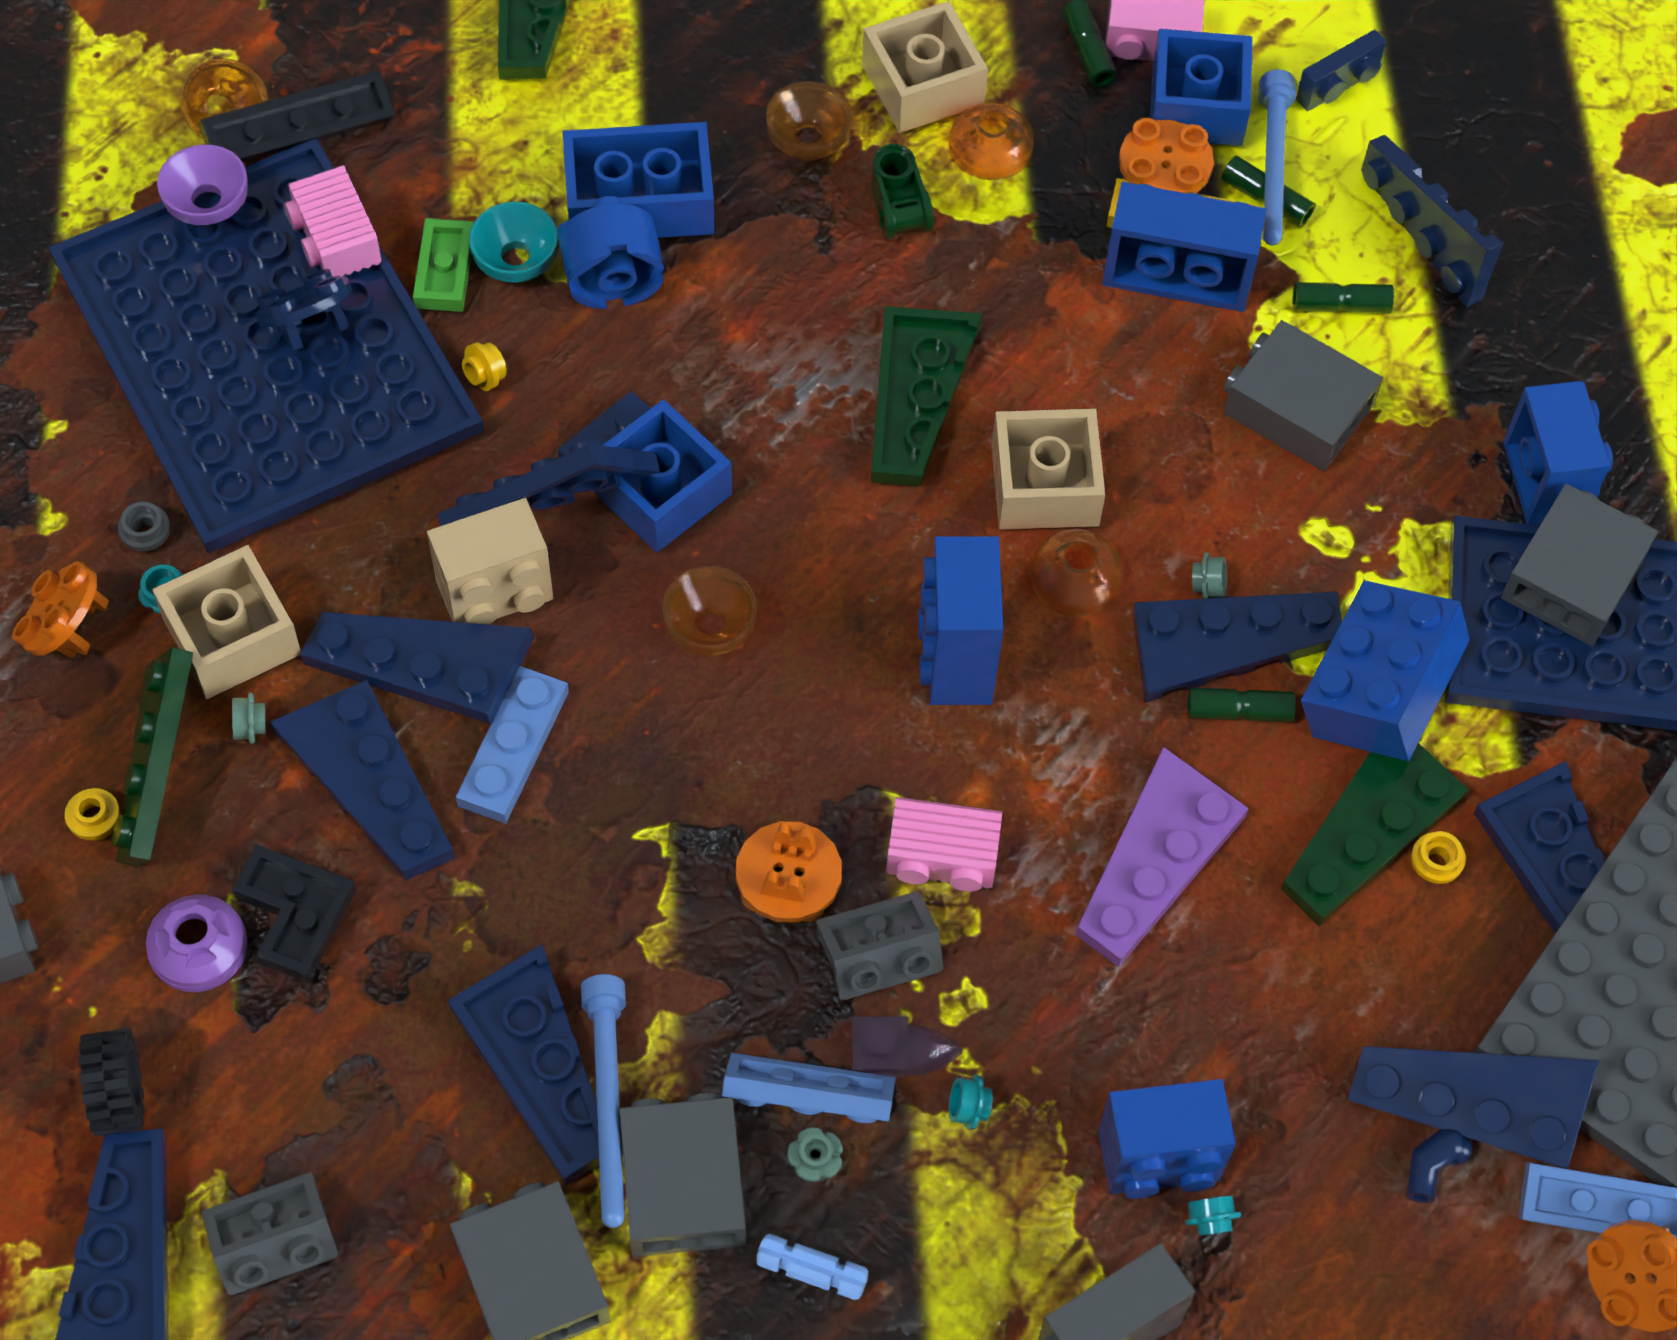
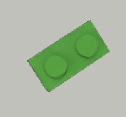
(443, 265)

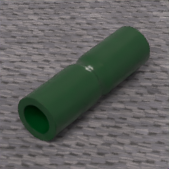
(1091, 46)
(1251, 182)
(1336, 297)
(1248, 705)

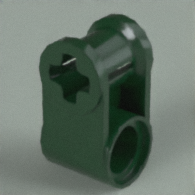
(899, 199)

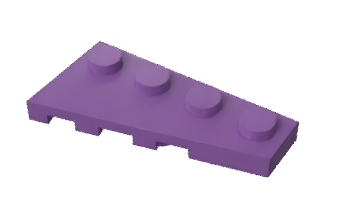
(1161, 850)

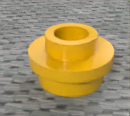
(483, 365)
(94, 827)
(1441, 844)

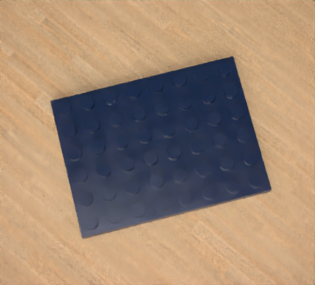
(225, 401)

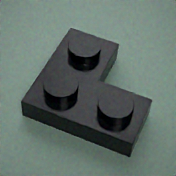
(306, 904)

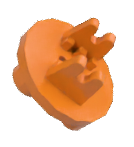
(1188, 160)
(58, 611)
(783, 894)
(1638, 1250)

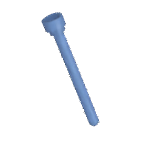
(1276, 94)
(604, 1000)

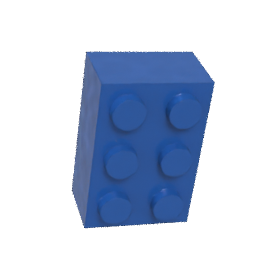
(646, 167)
(1184, 246)
(961, 620)
(1386, 670)

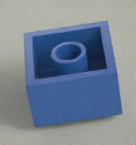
(1203, 82)
(1555, 443)
(690, 479)
(1166, 1138)

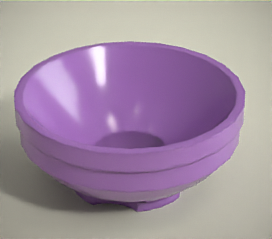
(200, 171)
(201, 964)

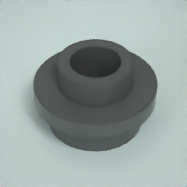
(140, 515)

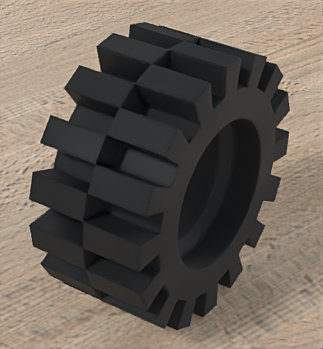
(111, 1082)

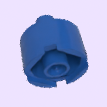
(611, 254)

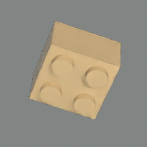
(924, 66)
(1047, 469)
(491, 564)
(227, 621)

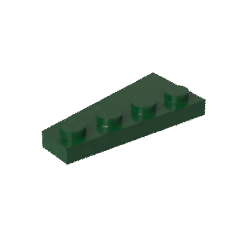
(528, 36)
(917, 383)
(151, 757)
(1369, 827)

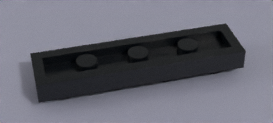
(300, 117)

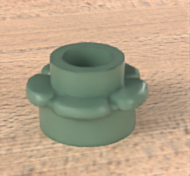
(1210, 576)
(248, 718)
(815, 1169)

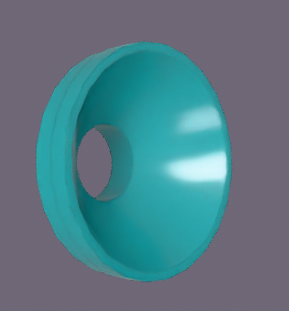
(513, 227)

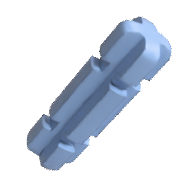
(812, 1266)

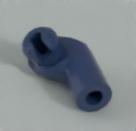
(1430, 1156)

